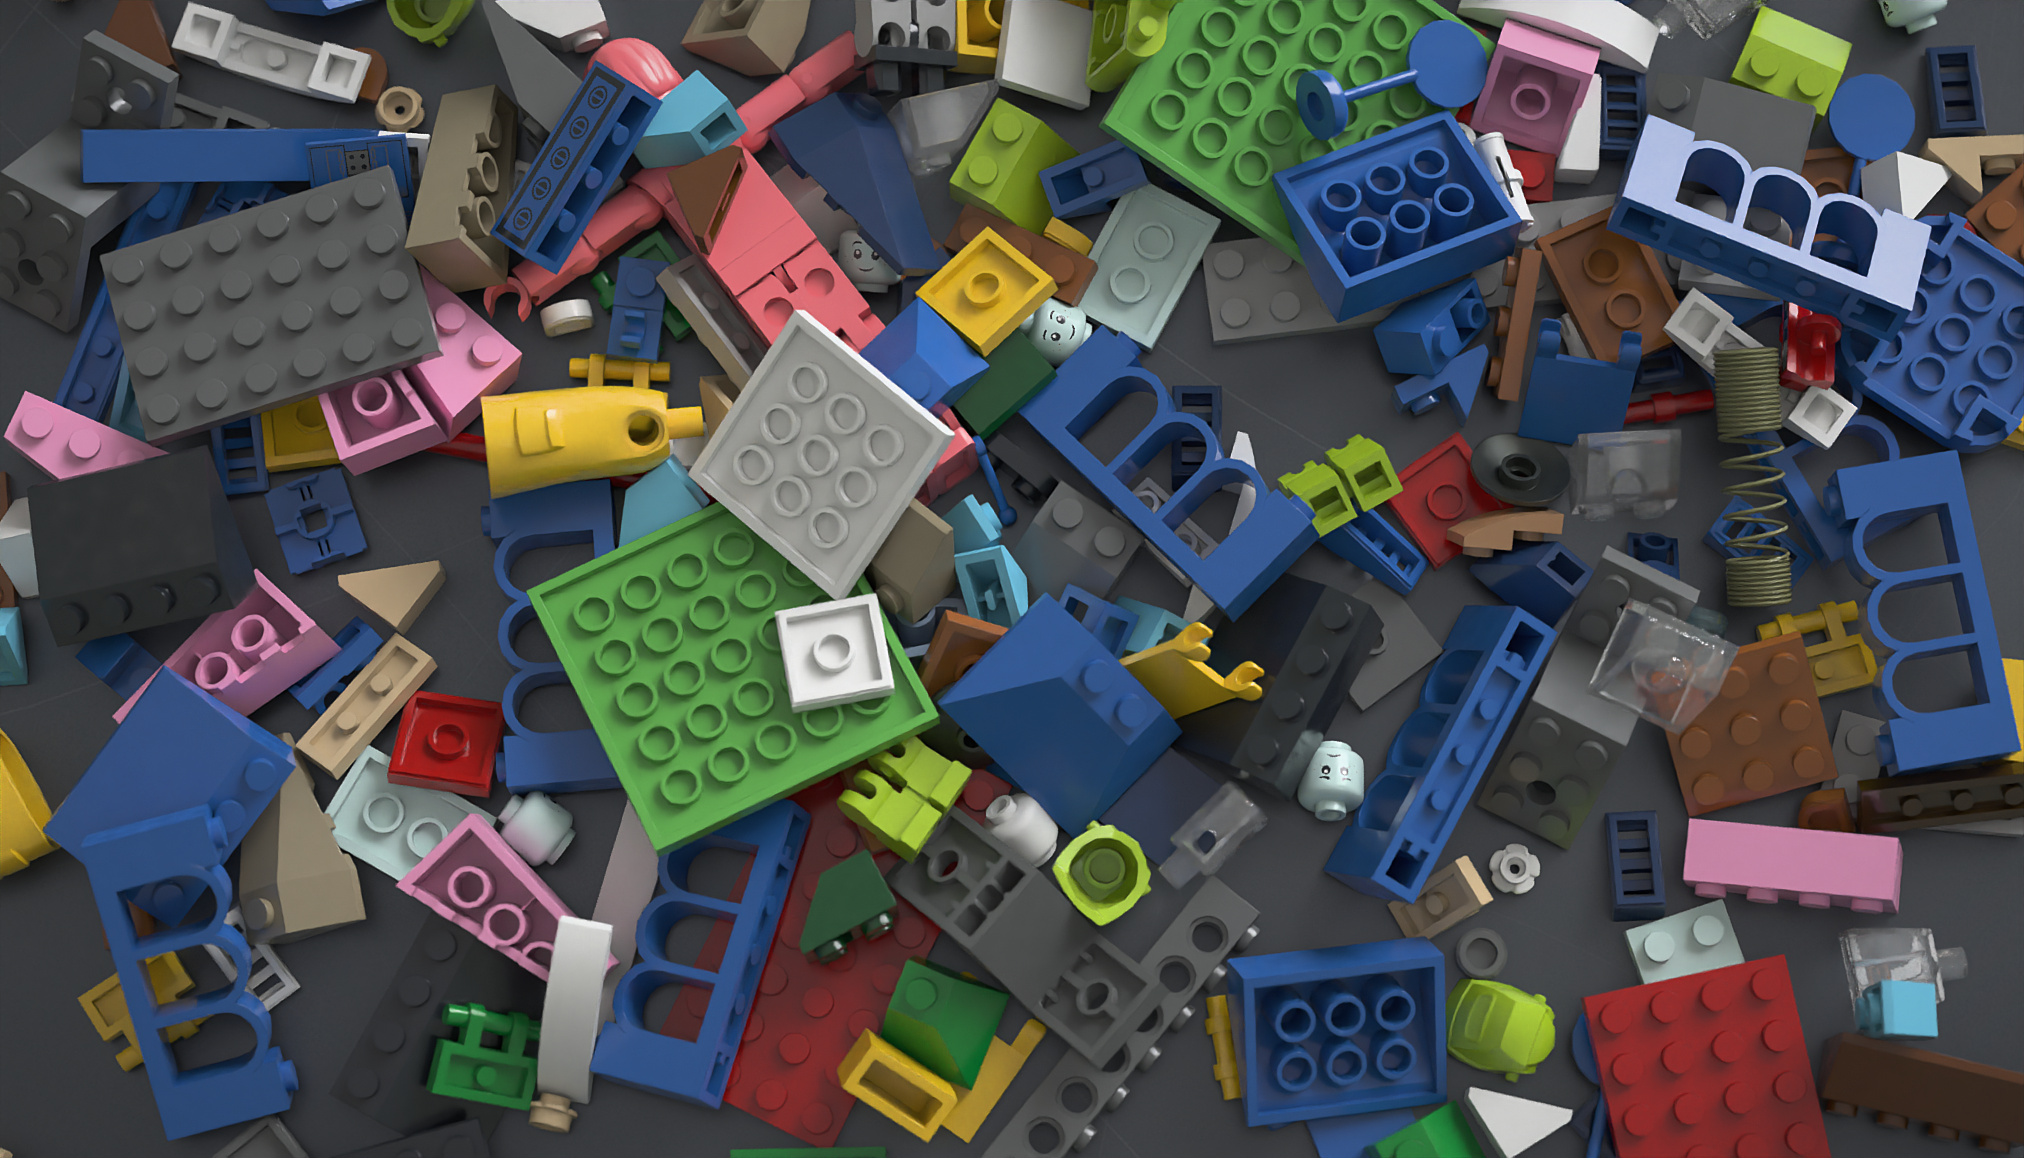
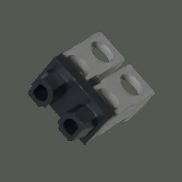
(905, 39)

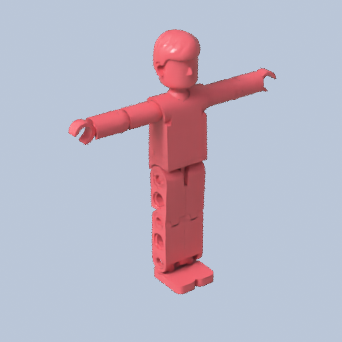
(756, 235)

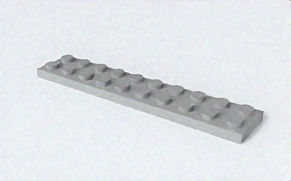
(1268, 295)

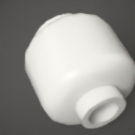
(1023, 827)

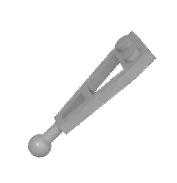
(1857, 760)

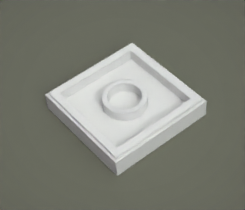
(1045, 50)
(834, 653)

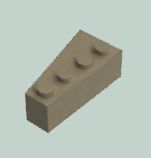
(466, 190)

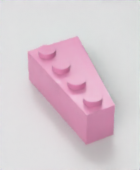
(473, 365)
(379, 422)
(69, 443)
(1794, 865)
(492, 894)

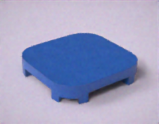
(1960, 350)

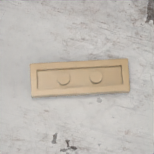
(366, 706)

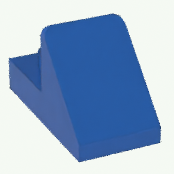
(1093, 179)
(1456, 381)
(119, 663)

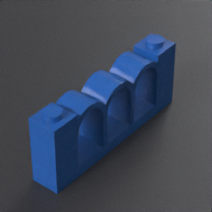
(1886, 245)
(1908, 489)
(1802, 506)
(518, 523)
(1251, 556)
(1441, 752)
(671, 1066)
(214, 1093)

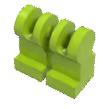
(1355, 471)
(908, 818)

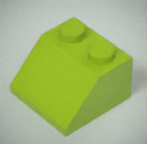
(1791, 61)
(1004, 165)

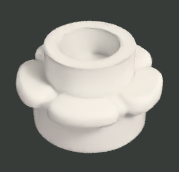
(1502, 876)

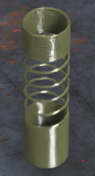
(1750, 404)

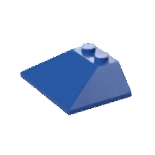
(1061, 715)

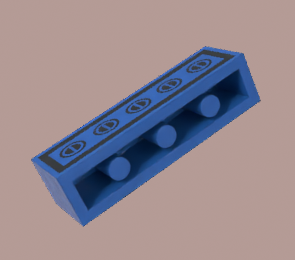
(576, 167)

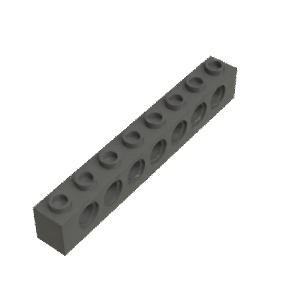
(1211, 906)

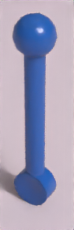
(1006, 514)

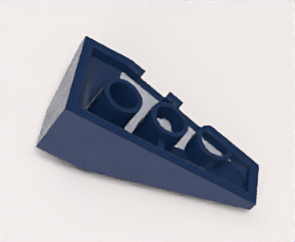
(861, 166)

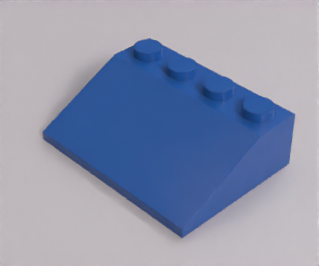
(1396, 215)
(167, 757)
(1339, 1030)

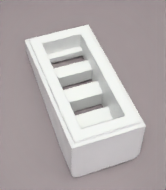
(1580, 152)
(276, 965)

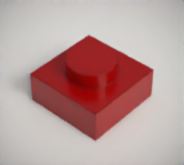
(1537, 173)

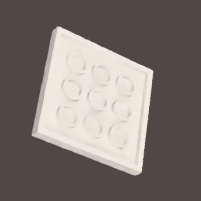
(820, 454)

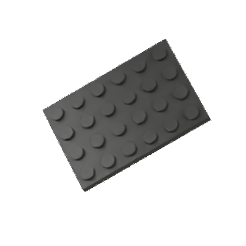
(270, 306)

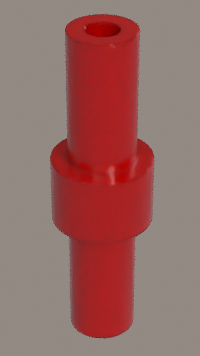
(1665, 406)

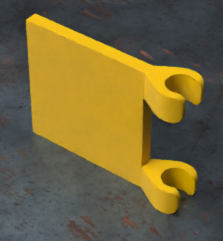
(1182, 681)
(995, 1076)

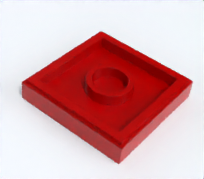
(1439, 496)
(448, 744)

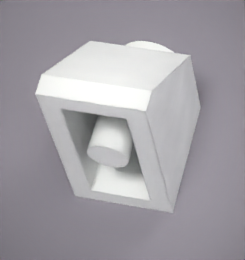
(561, 23)

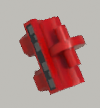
(1807, 348)

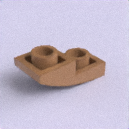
(1498, 528)

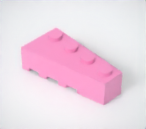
(249, 651)

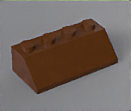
(1923, 1090)

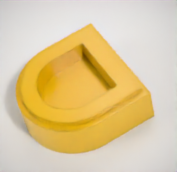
(1067, 237)

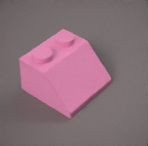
(1534, 87)

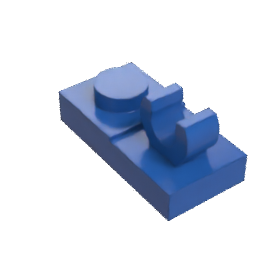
(637, 311)
(358, 649)

